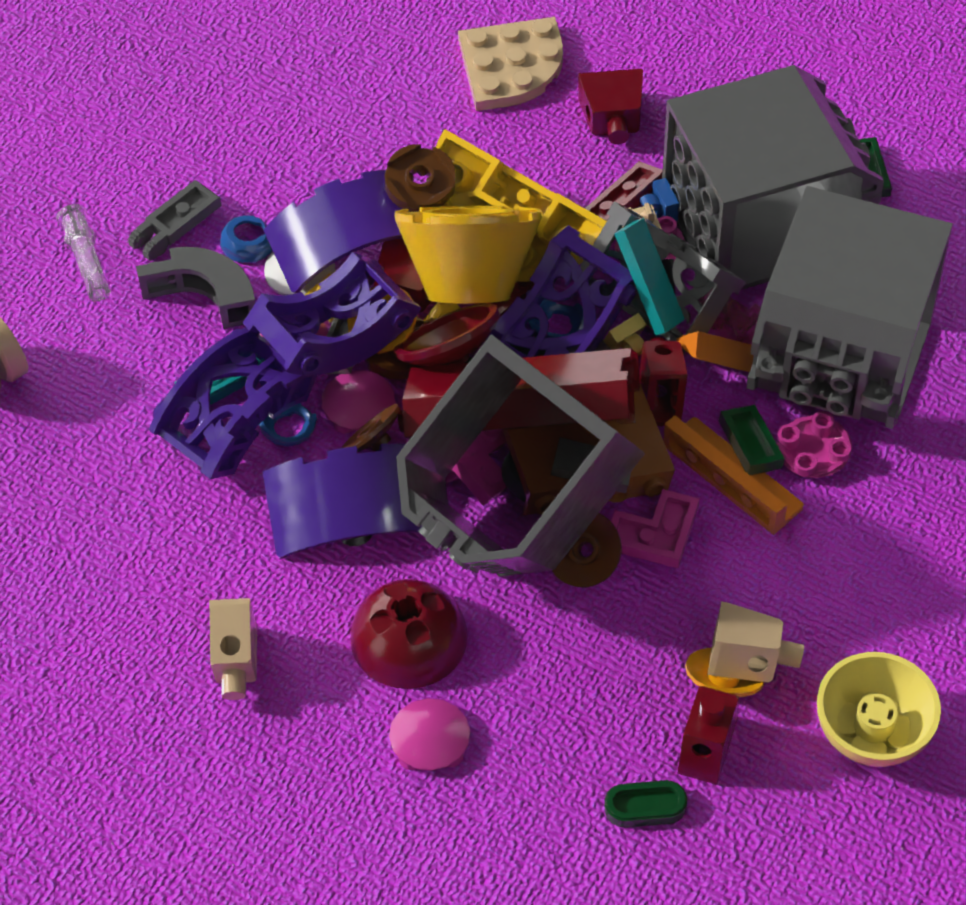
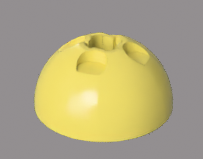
(889, 695)

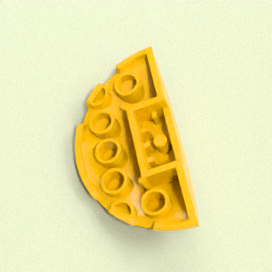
(489, 182)

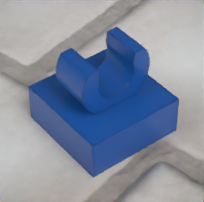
(662, 199)

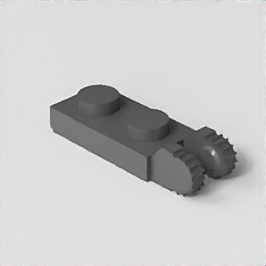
(174, 219)

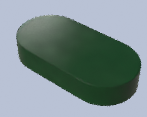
(645, 803)

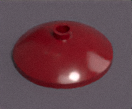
(449, 336)

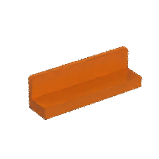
(719, 465)

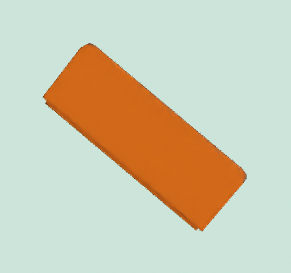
(718, 350)

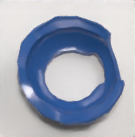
(242, 250)
(574, 312)
(268, 424)

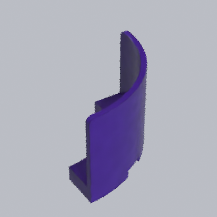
(331, 226)
(335, 498)

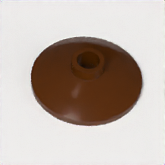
(374, 431)
(603, 561)

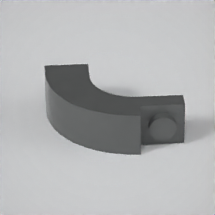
(203, 273)

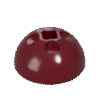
(408, 634)

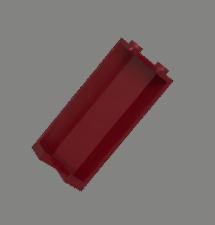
(596, 379)

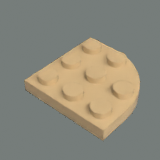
(511, 61)

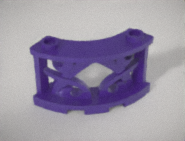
(557, 264)
(294, 319)
(229, 357)

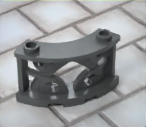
(708, 273)

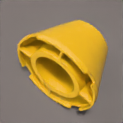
(468, 250)

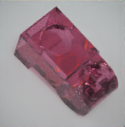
(735, 320)

